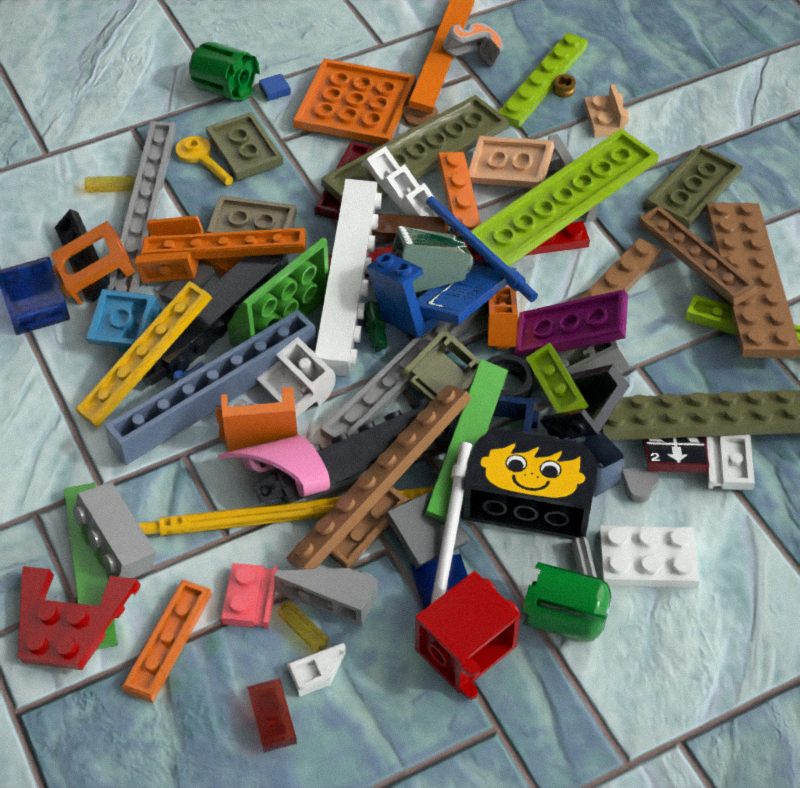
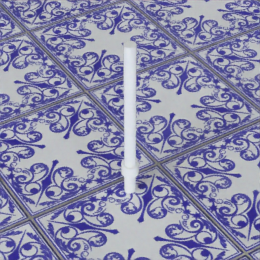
(459, 476)

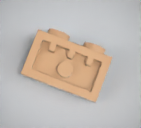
(606, 113)

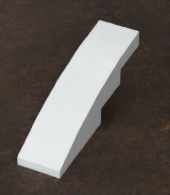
(399, 184)

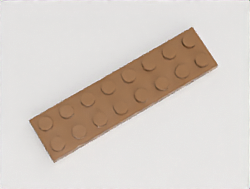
(763, 320)

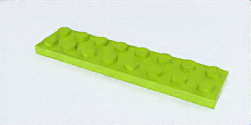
(565, 196)

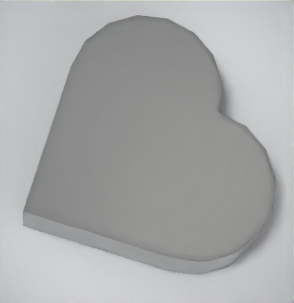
(640, 483)

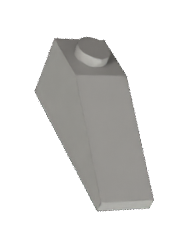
(594, 357)
(334, 591)

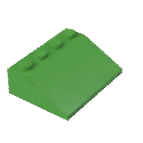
(294, 288)

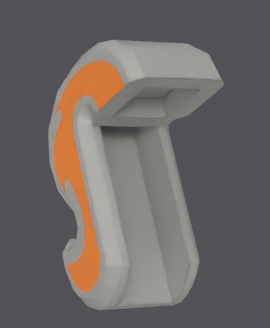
(475, 37)

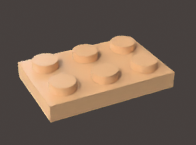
(510, 161)

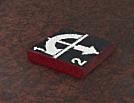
(676, 454)

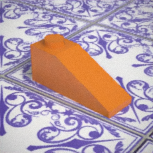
(502, 319)

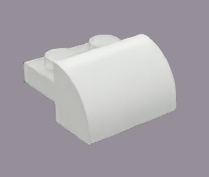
(304, 372)

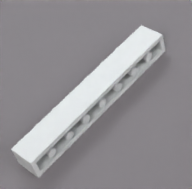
(347, 276)

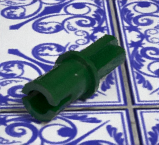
(375, 326)

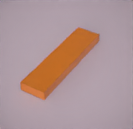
(166, 641)

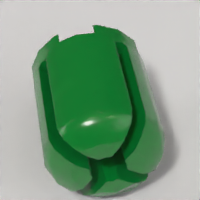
(223, 70)
(567, 603)

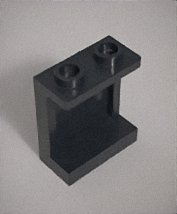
(602, 392)

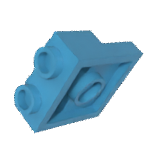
(122, 318)

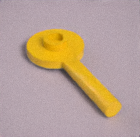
(197, 149)

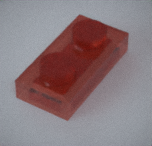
(272, 715)

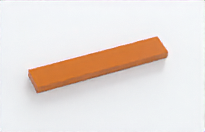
(229, 243)

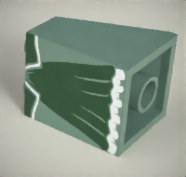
(440, 255)

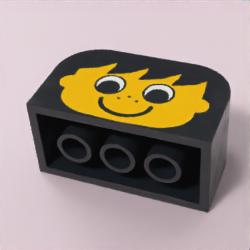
(530, 483)

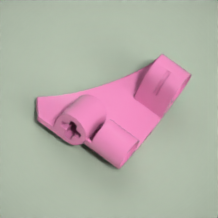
(293, 456)

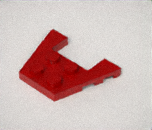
(63, 631)

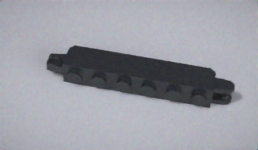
(212, 321)
(346, 455)

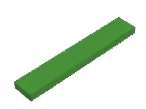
(471, 425)
(88, 566)

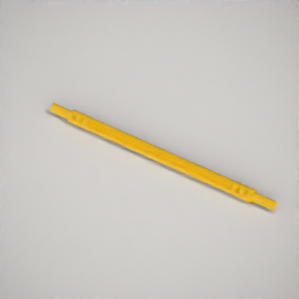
(252, 515)

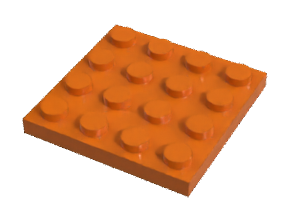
(355, 102)

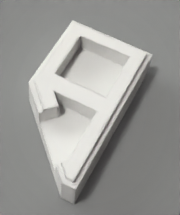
(316, 669)

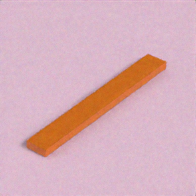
(438, 60)

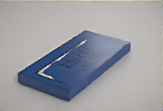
(460, 299)

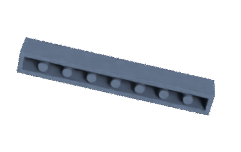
(201, 391)

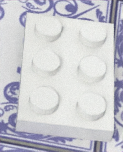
(649, 556)

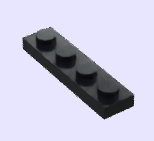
(69, 229)

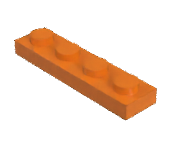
(458, 188)

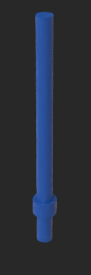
(513, 278)

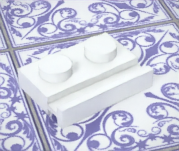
(730, 462)

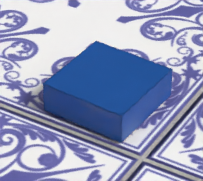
(274, 87)

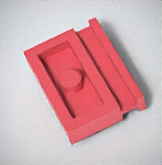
(249, 596)

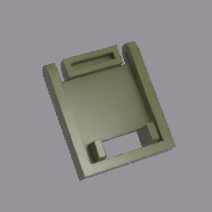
(434, 370)

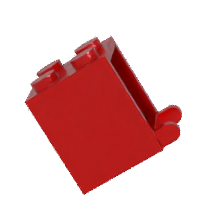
(467, 632)

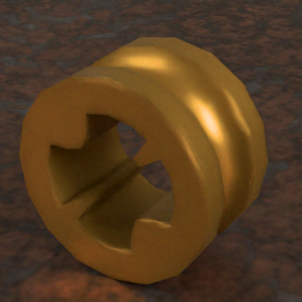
(564, 85)

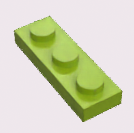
(556, 380)

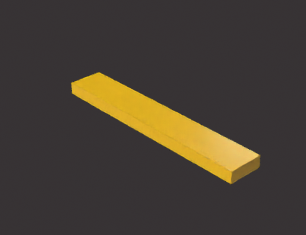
(143, 354)

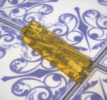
(109, 183)
(303, 626)

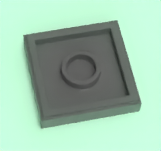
(420, 533)

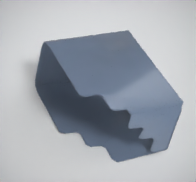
(609, 456)

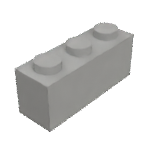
(114, 532)

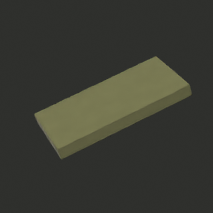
(693, 185)

